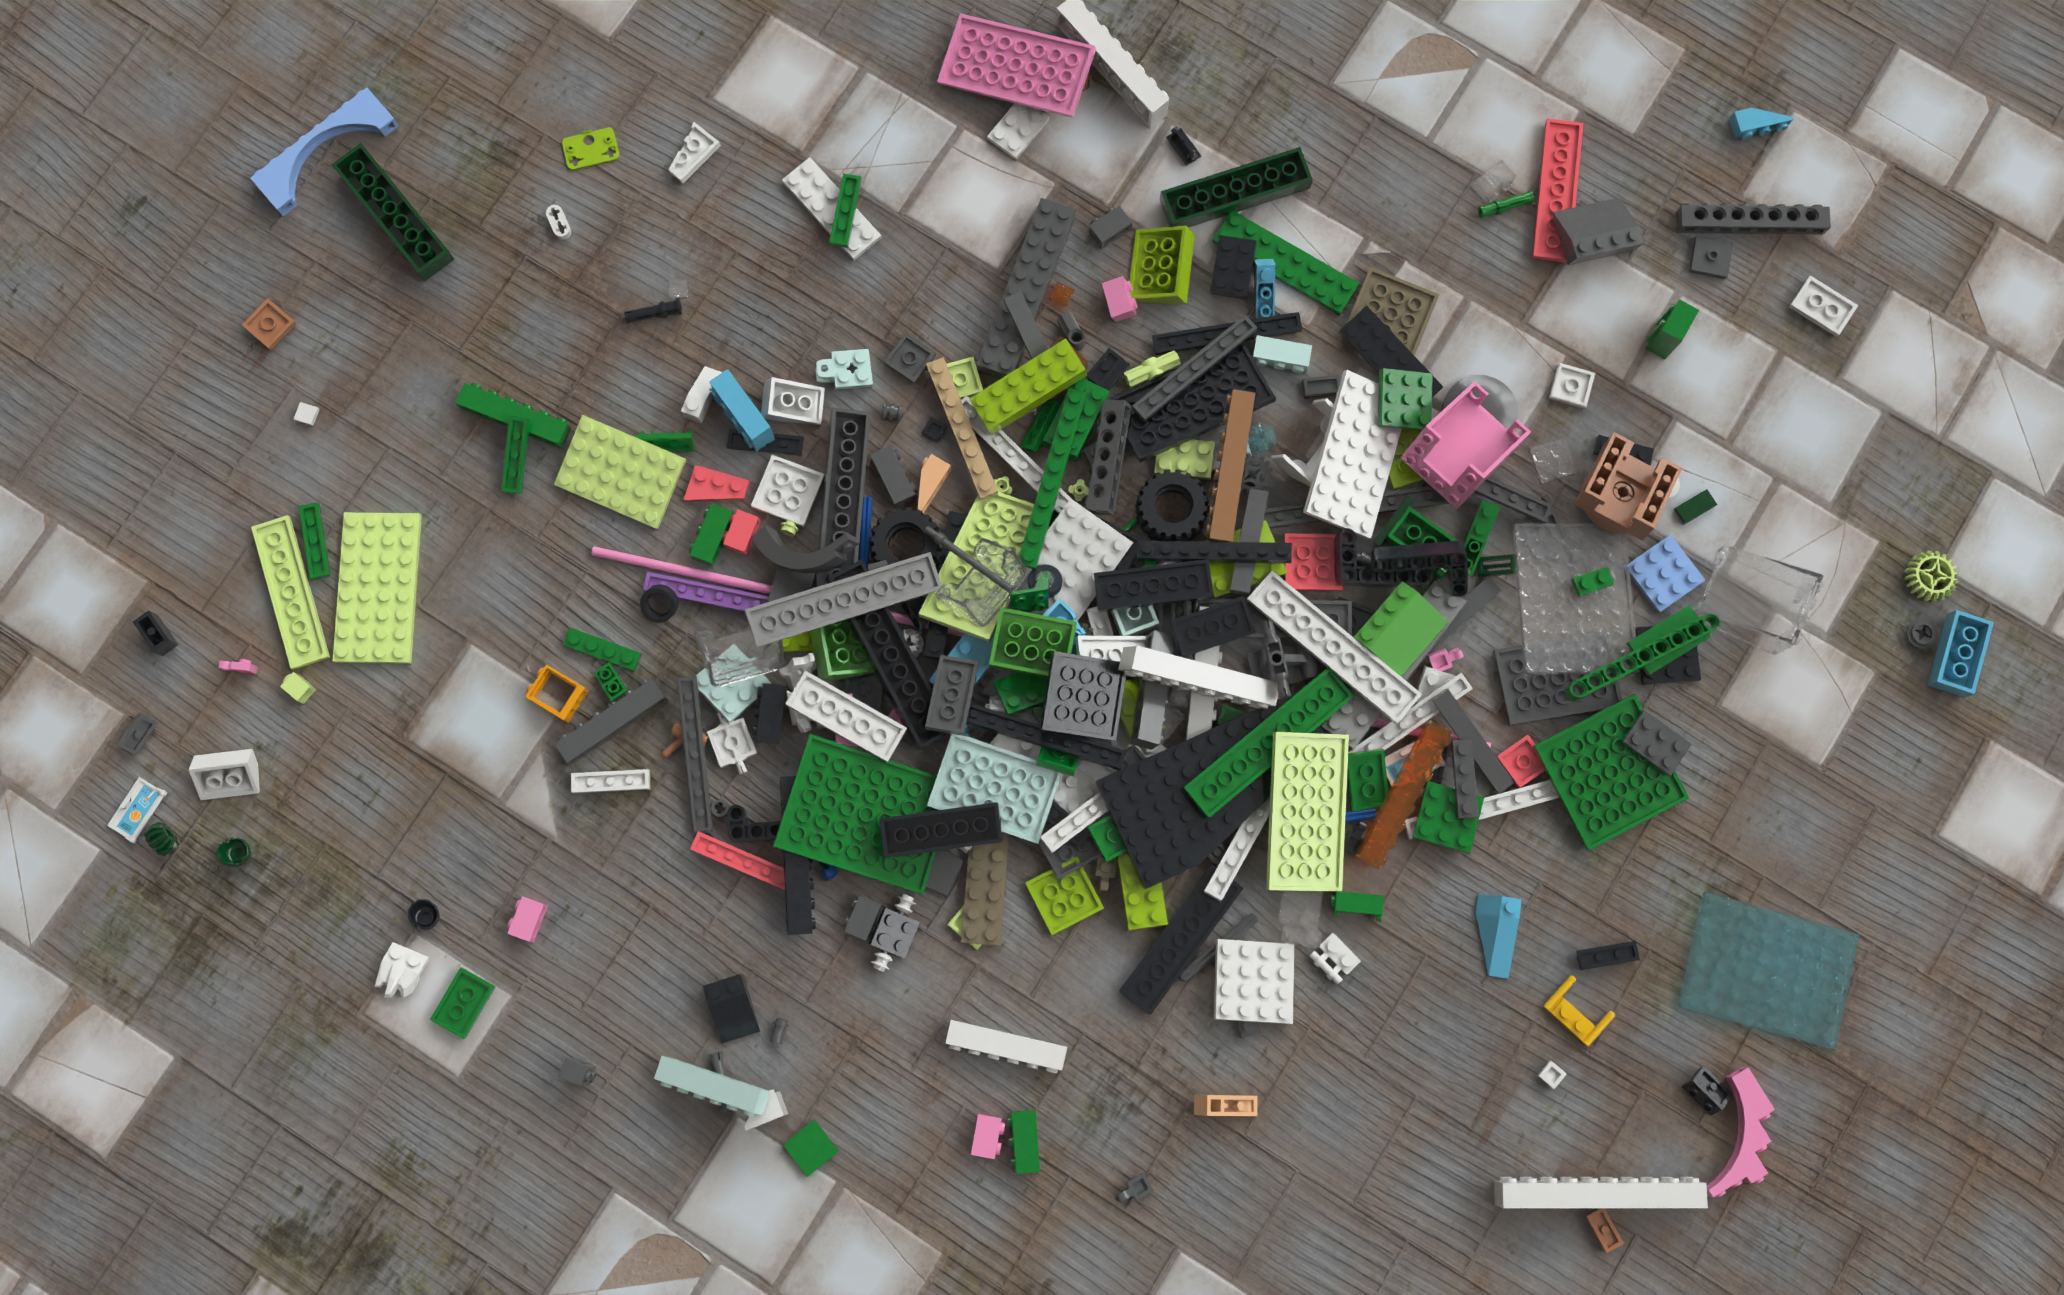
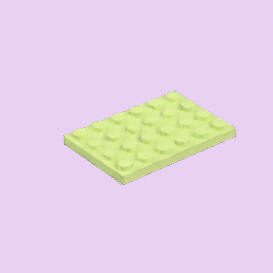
(620, 471)

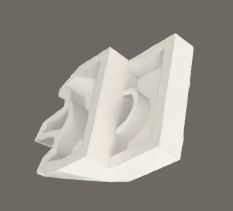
(400, 970)

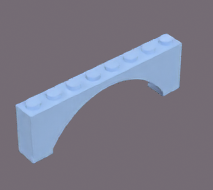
(280, 175)

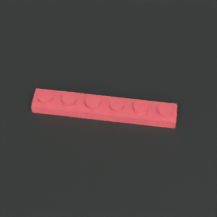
(739, 860)

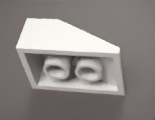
(792, 402)

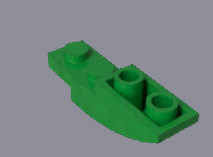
(1478, 533)

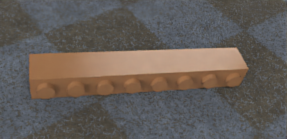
(1231, 466)

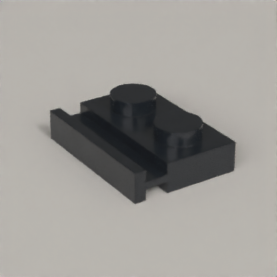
(1108, 370)

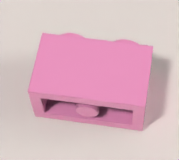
(1119, 298)
(527, 919)
(986, 1136)

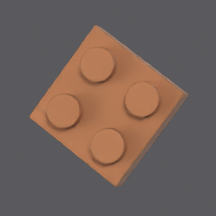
(269, 324)

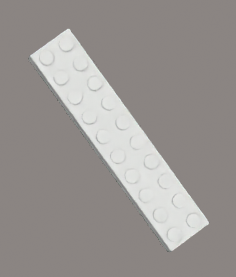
(1601, 1193)

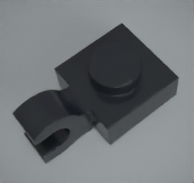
(1353, 840)

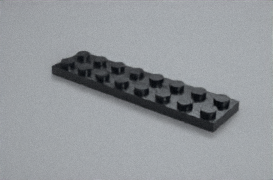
(1177, 944)

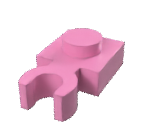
(242, 666)

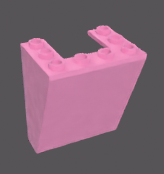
(1462, 447)

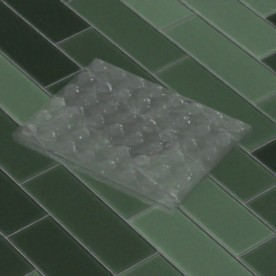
(1557, 626)

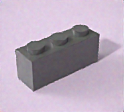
(894, 476)

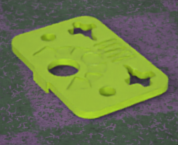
(592, 153)

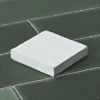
(1571, 385)

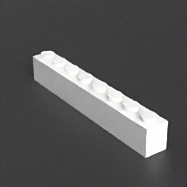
(1201, 706)

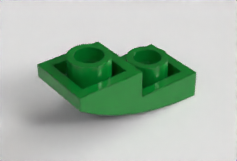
(610, 681)

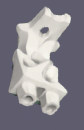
(792, 674)

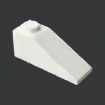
(699, 396)

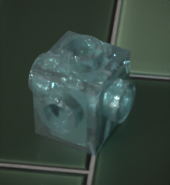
(1262, 438)

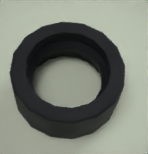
(649, 613)

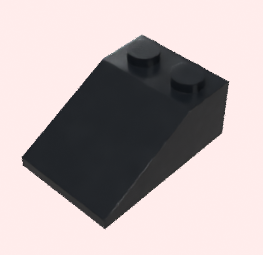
(731, 1008)

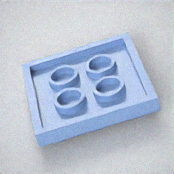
(1664, 573)

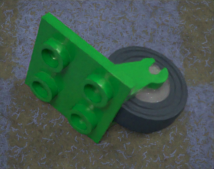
(1042, 584)

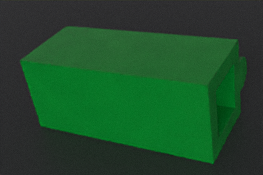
(1357, 904)

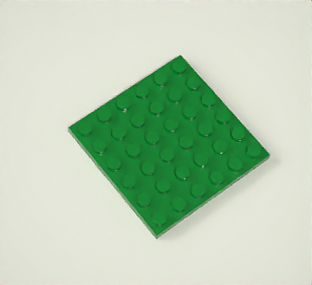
(1603, 780)

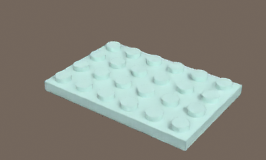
(989, 774)

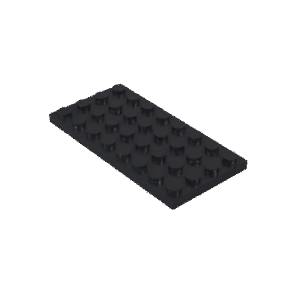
(1197, 407)

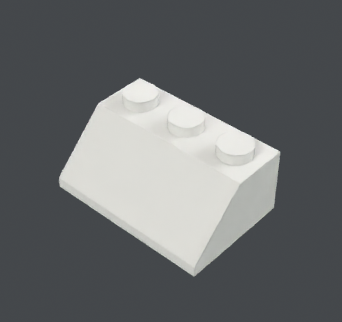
(225, 774)

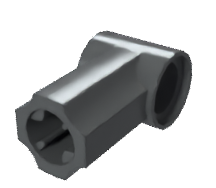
(1071, 330)

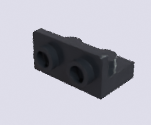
(1707, 1091)

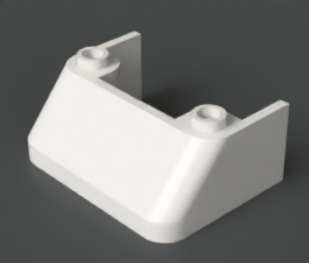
(1298, 469)

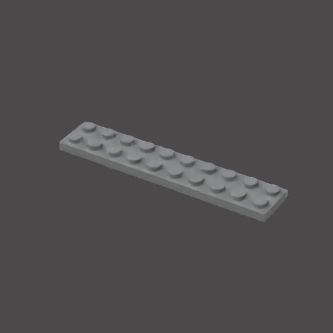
(843, 599)
(1359, 714)

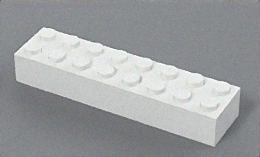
(1113, 62)
(1198, 676)

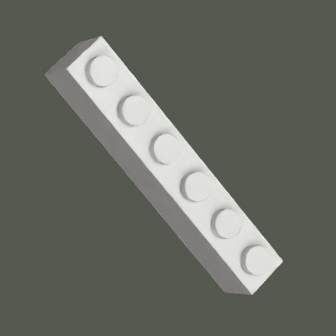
(1006, 1045)

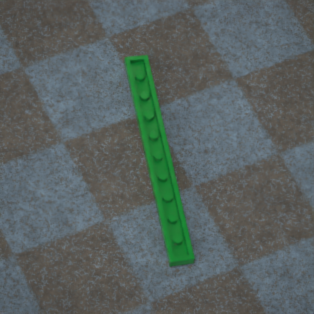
(1052, 478)

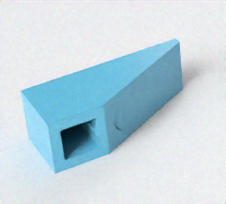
(1756, 121)
(1264, 287)

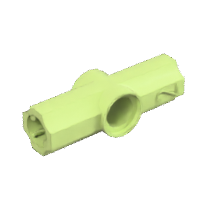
(1152, 369)

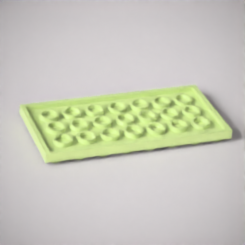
(993, 518)
(377, 588)
(1307, 811)

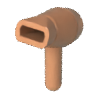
(677, 732)

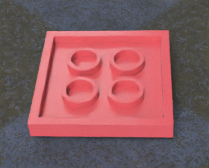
(1311, 562)

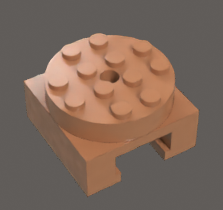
(1641, 488)

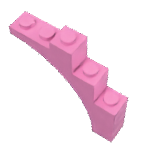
(1751, 1137)

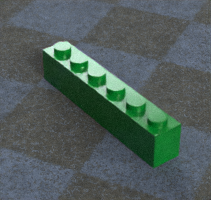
(498, 410)

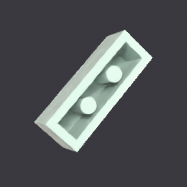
(1281, 354)

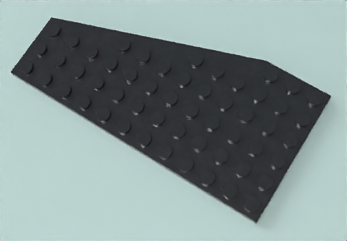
(1160, 820)

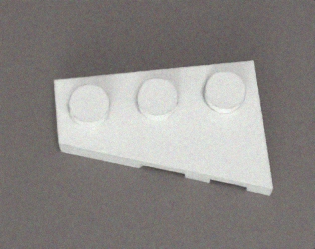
(694, 153)

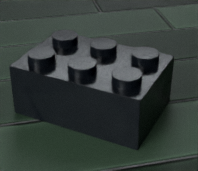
(1233, 267)

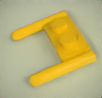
(1572, 1018)

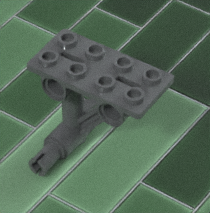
(1283, 664)

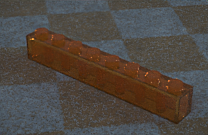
(1403, 794)

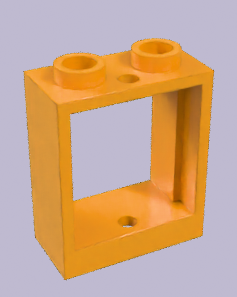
(572, 703)

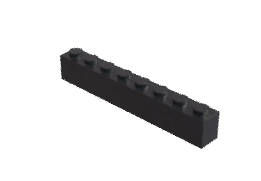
(796, 880)

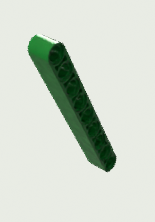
(1650, 653)

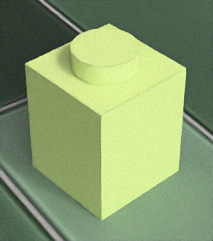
(298, 687)

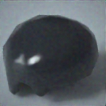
(423, 914)

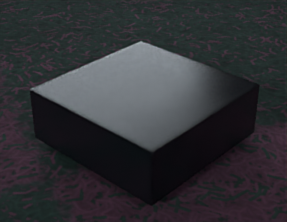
(934, 430)

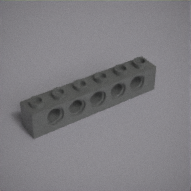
(1106, 503)

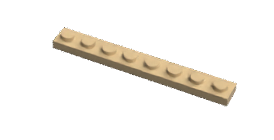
(962, 428)

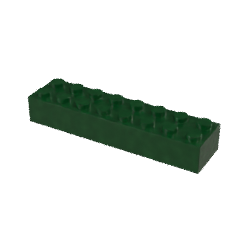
(1236, 189)
(393, 211)

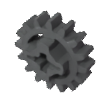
(1259, 469)

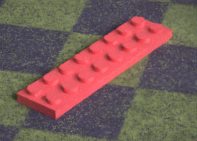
(1556, 184)

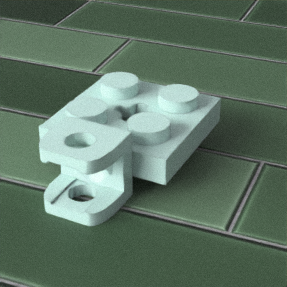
(837, 372)

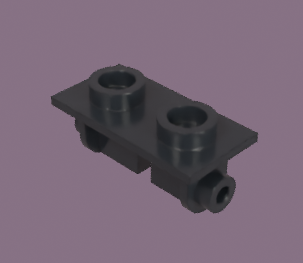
(1183, 146)

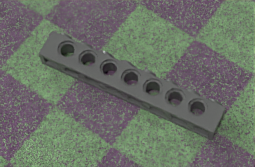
(1818, 215)

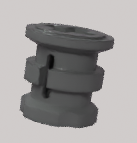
(892, 412)

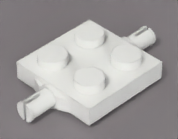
(732, 743)

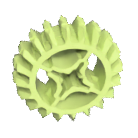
(1940, 572)

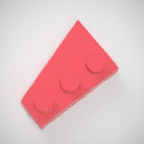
(715, 485)

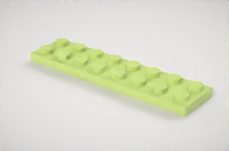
(290, 592)

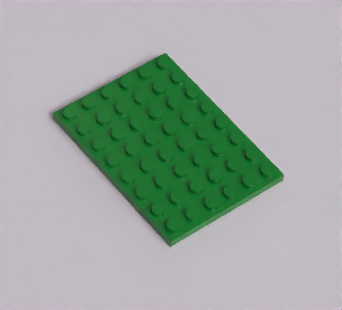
(838, 810)

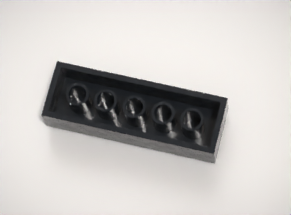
(941, 830)

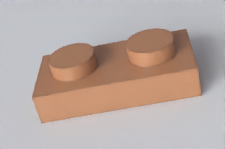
(1604, 1229)

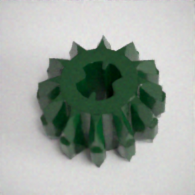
(161, 838)

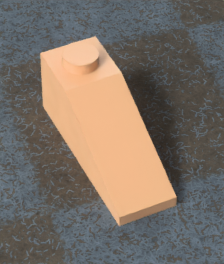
(933, 475)
(1225, 1105)

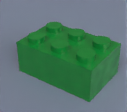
(1671, 328)
(1416, 529)

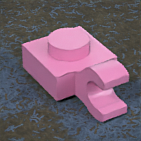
(1442, 659)

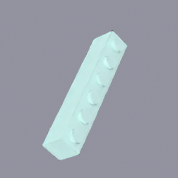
(712, 1085)

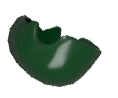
(233, 852)

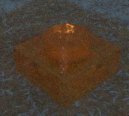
(1061, 294)

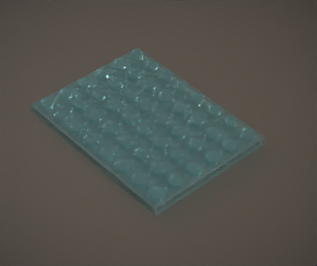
(1769, 970)

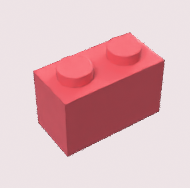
(740, 532)

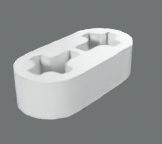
(561, 221)

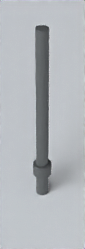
(941, 540)

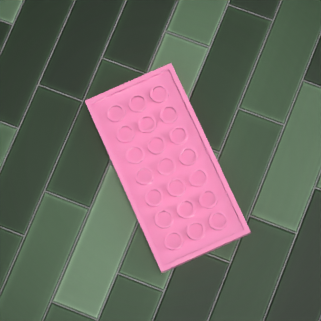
(1016, 65)

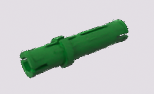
(1505, 204)

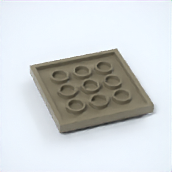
(1398, 305)

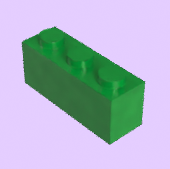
(710, 535)
(1024, 1141)

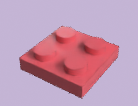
(1521, 761)

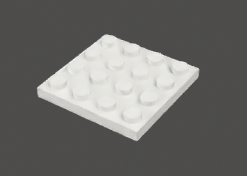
(1254, 981)

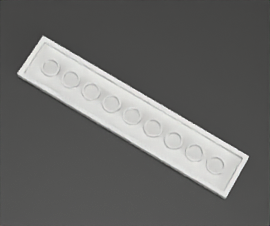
(1334, 647)

